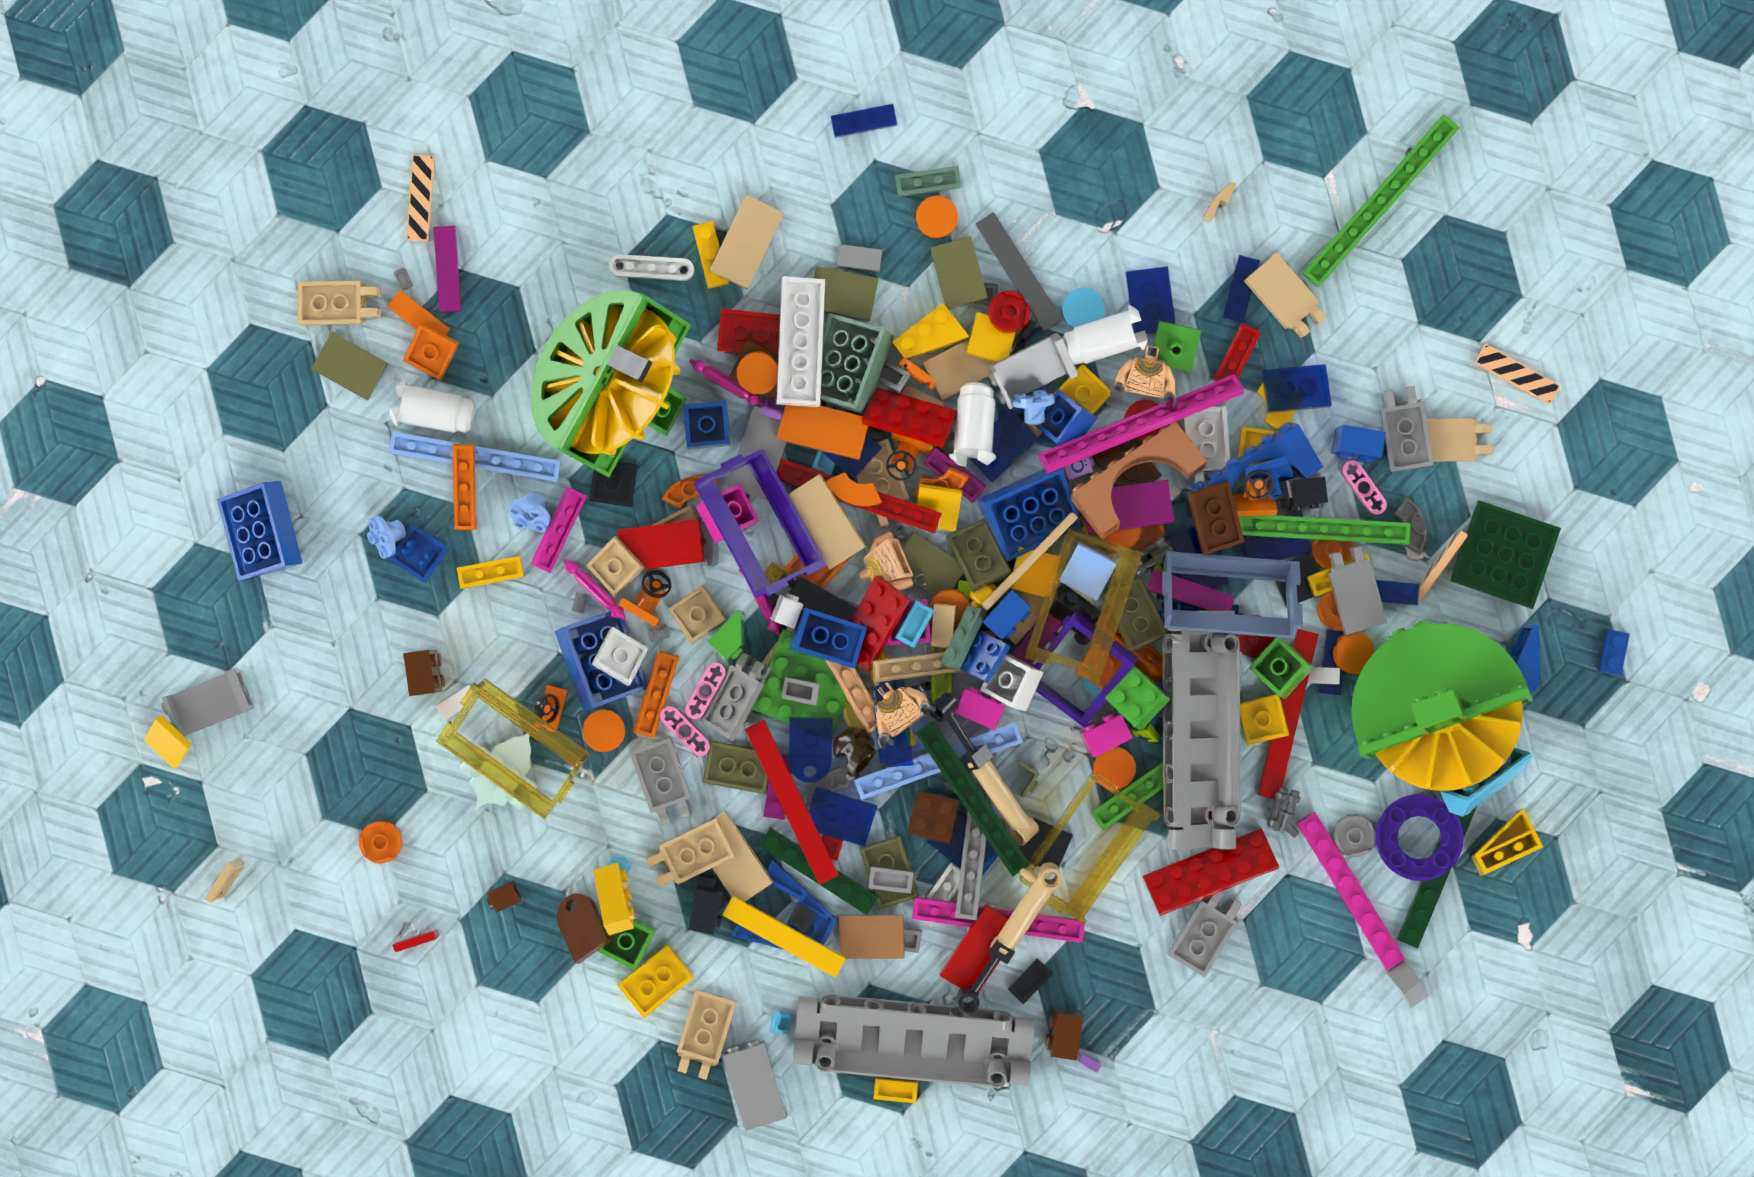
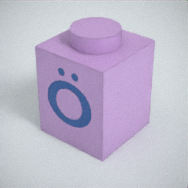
(1079, 468)

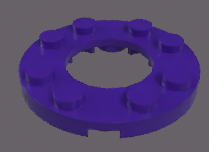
(1412, 868)

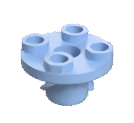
(1033, 405)
(530, 512)
(385, 535)

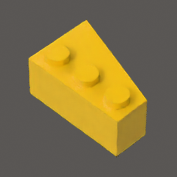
(931, 333)
(1508, 844)
(614, 898)

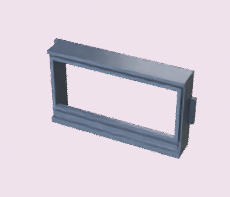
(1235, 568)

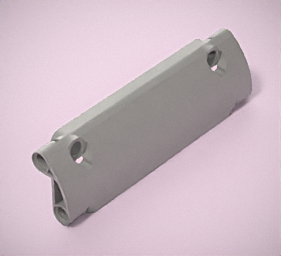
(1201, 738)
(913, 1041)

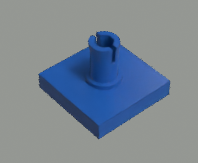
(1280, 471)

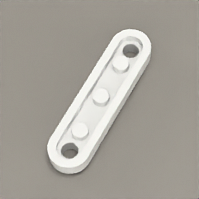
(651, 267)

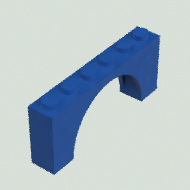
(1288, 442)

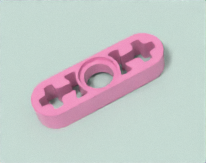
(1372, 488)
(693, 702)
(700, 738)

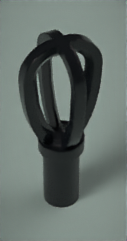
(1025, 335)

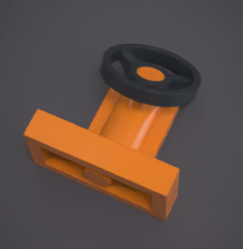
(906, 455)
(1253, 498)
(648, 598)
(551, 705)

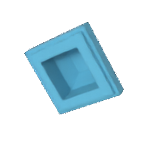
(622, 861)
(780, 1022)

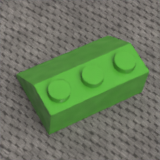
(730, 637)

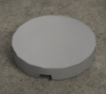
(1354, 835)

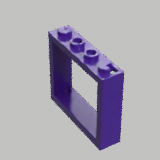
(1117, 650)

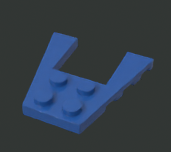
(821, 926)

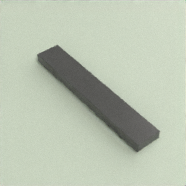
(1018, 271)

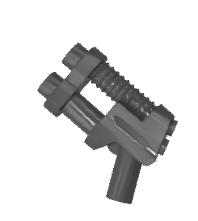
(1158, 551)
(1279, 818)

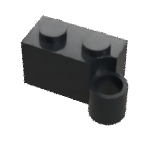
(1303, 493)
(1067, 604)
(706, 906)

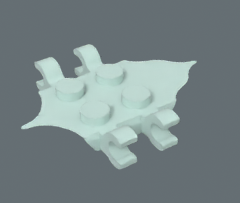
(513, 755)

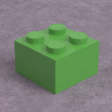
(1281, 667)
(1137, 698)
(630, 945)

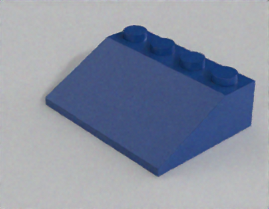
(1028, 511)
(259, 530)
(579, 648)

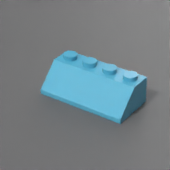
(1465, 799)

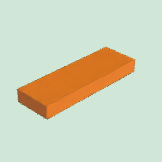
(414, 313)

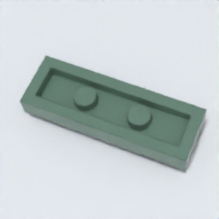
(928, 181)
(963, 637)

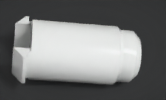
(1104, 337)
(433, 409)
(974, 424)

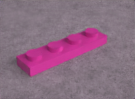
(558, 529)

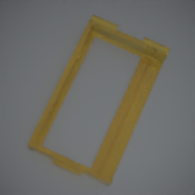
(1109, 616)
(527, 722)
(1110, 859)

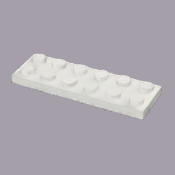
(800, 341)

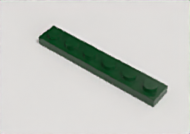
(841, 886)

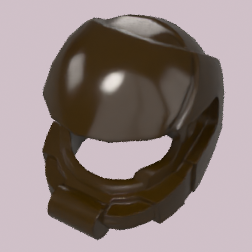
(858, 747)

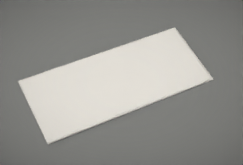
(1324, 675)

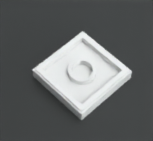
(620, 656)

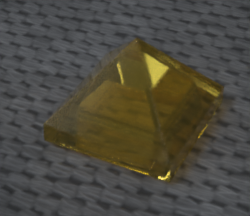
(774, 573)

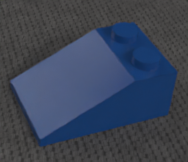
(827, 638)
(1527, 654)

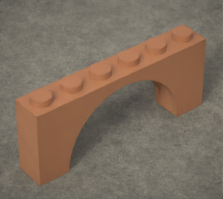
(1168, 447)

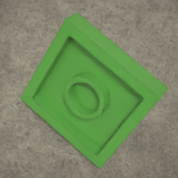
(1177, 345)

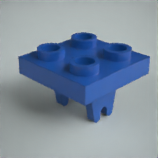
(419, 553)
(984, 657)

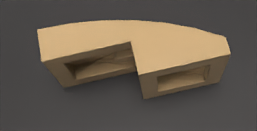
(1222, 198)

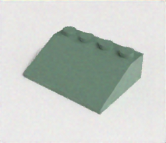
(852, 362)

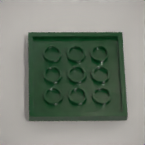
(1505, 554)

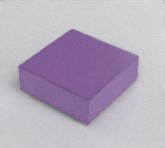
(772, 409)
(1089, 1062)

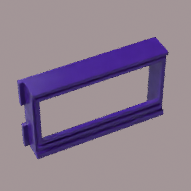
(783, 509)

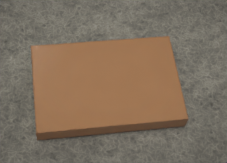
(872, 936)

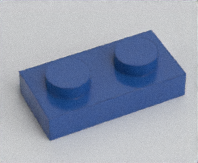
(1613, 652)

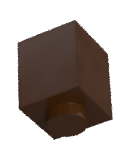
(504, 896)

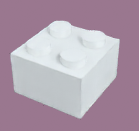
(1013, 683)

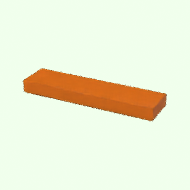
(464, 487)
(656, 694)

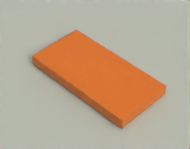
(823, 430)

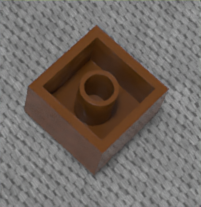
(423, 672)
(933, 817)
(1065, 1033)

